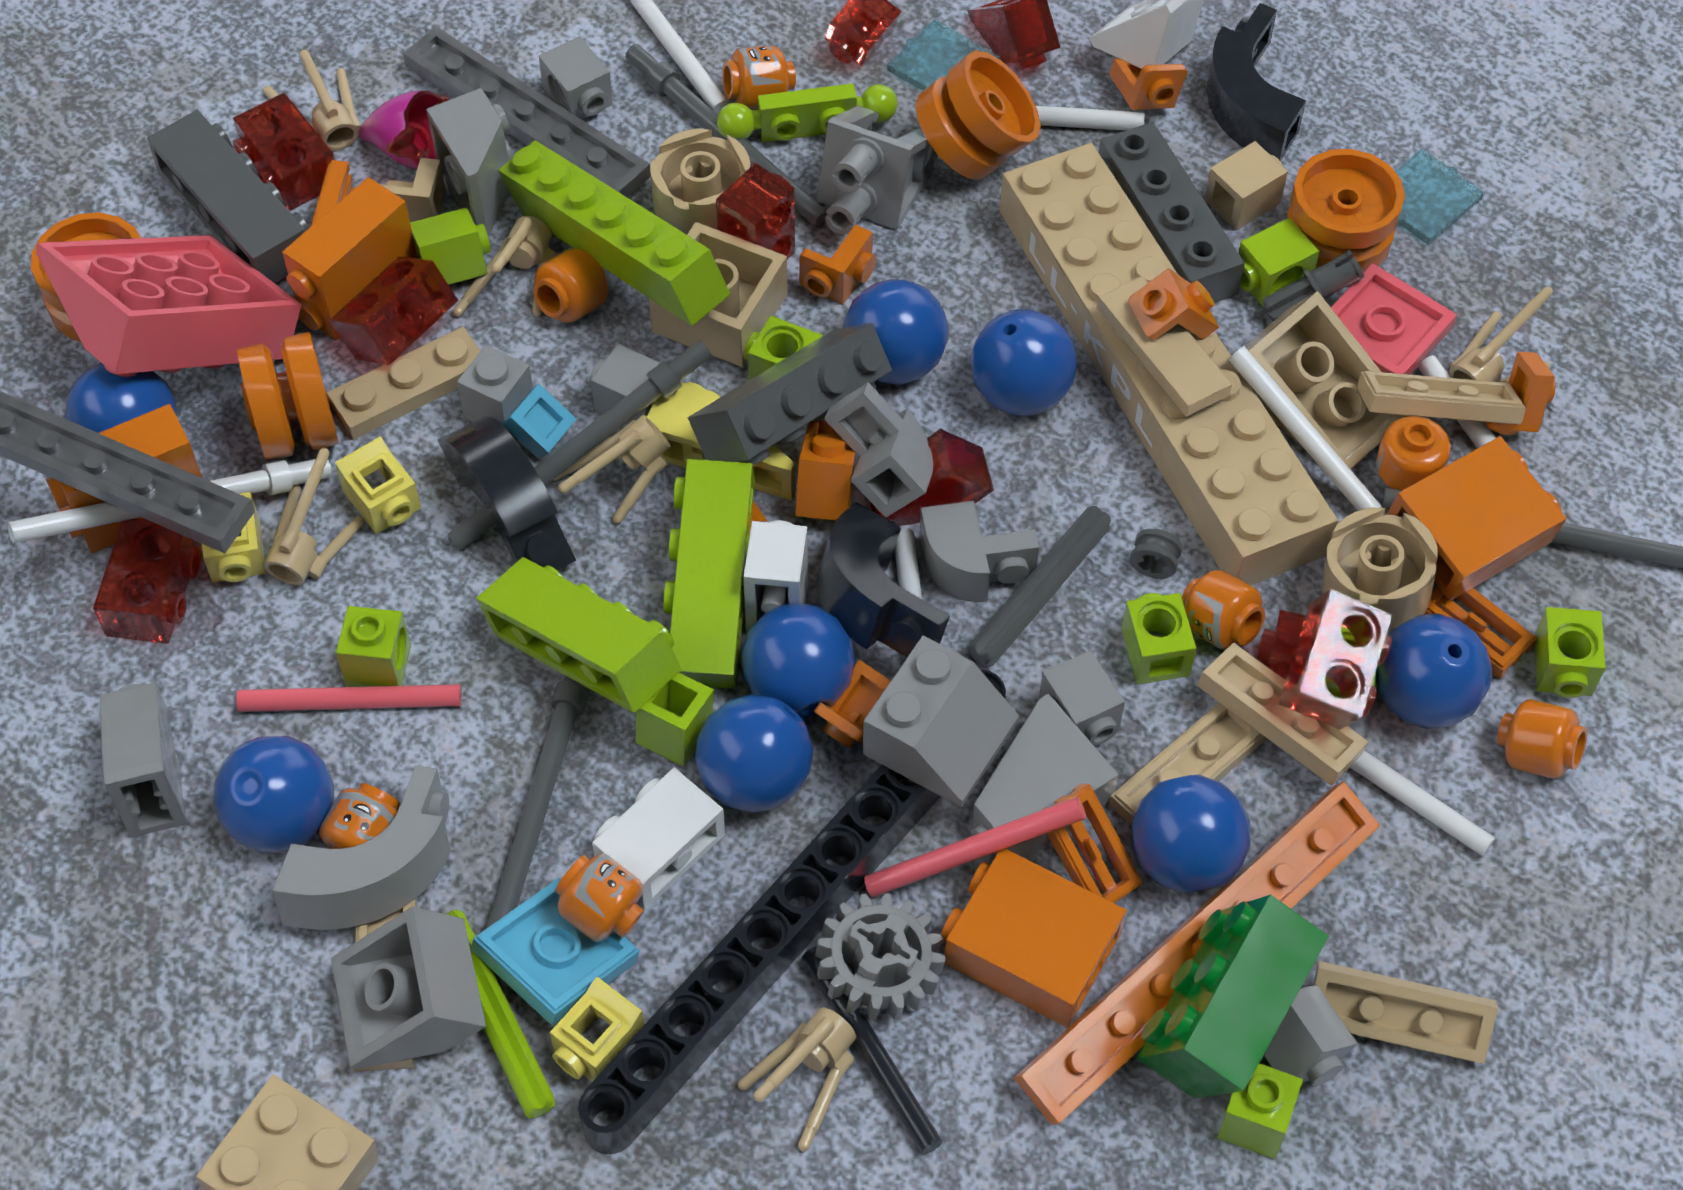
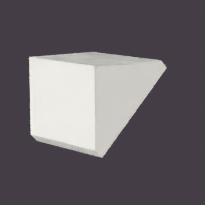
(1149, 31)

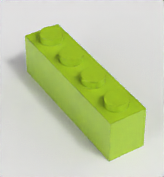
(710, 569)
(580, 633)

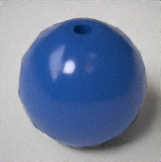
(908, 326)
(1023, 362)
(106, 400)
(798, 657)
(1434, 671)
(754, 753)
(273, 793)
(1190, 833)

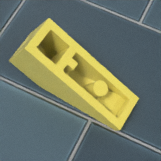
(772, 475)

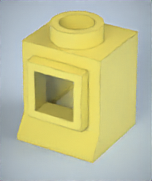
(386, 504)
(242, 558)
(575, 1052)

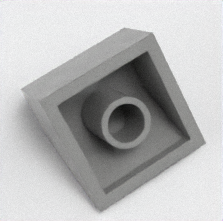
(471, 150)
(938, 722)
(407, 989)

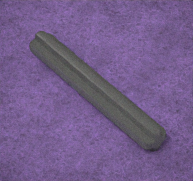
(1039, 586)

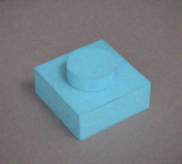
(539, 421)

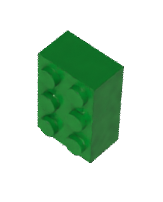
(1231, 997)

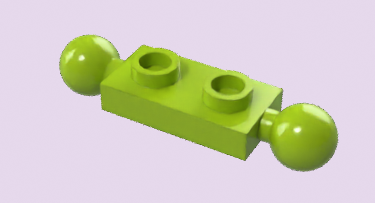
(802, 111)

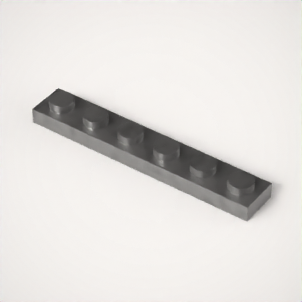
(529, 113)
(121, 475)

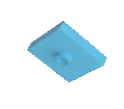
(549, 957)

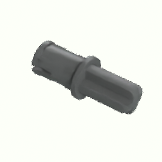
(1325, 279)

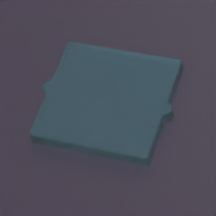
(932, 55)
(1433, 196)

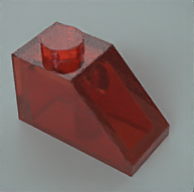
(1017, 30)
(957, 477)

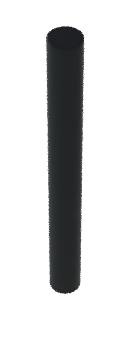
(880, 1065)

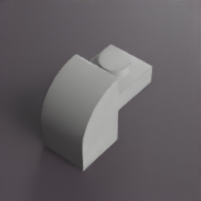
(891, 449)
(966, 561)

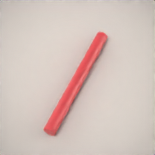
(349, 698)
(975, 847)

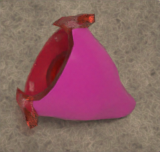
(402, 127)

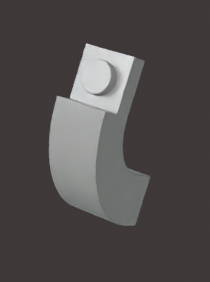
(374, 878)

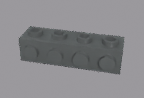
(227, 192)
(1173, 209)
(789, 395)

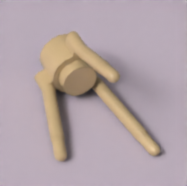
(331, 120)
(523, 248)
(1486, 363)
(637, 445)
(293, 550)
(817, 1045)

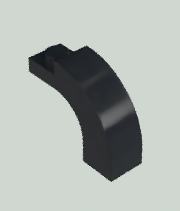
(1240, 98)
(509, 487)
(860, 593)

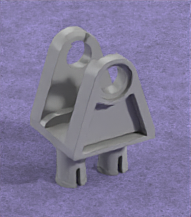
(870, 172)

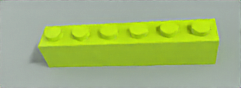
(616, 232)

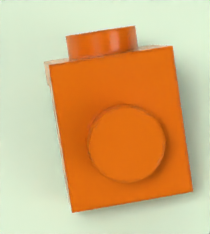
(1148, 87)
(841, 274)
(1171, 301)
(1535, 388)
(848, 714)

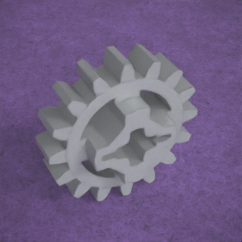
(884, 981)

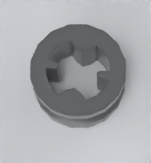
(1156, 553)

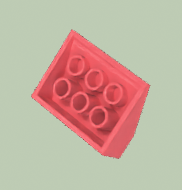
(166, 302)

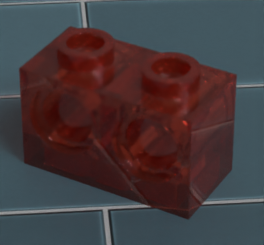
(284, 149)
(759, 210)
(394, 310)
(137, 578)
(1325, 653)

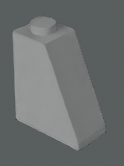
(141, 759)
(1038, 768)

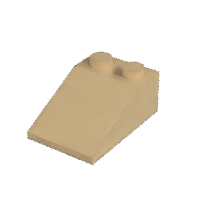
(1319, 371)

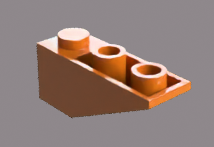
(824, 473)

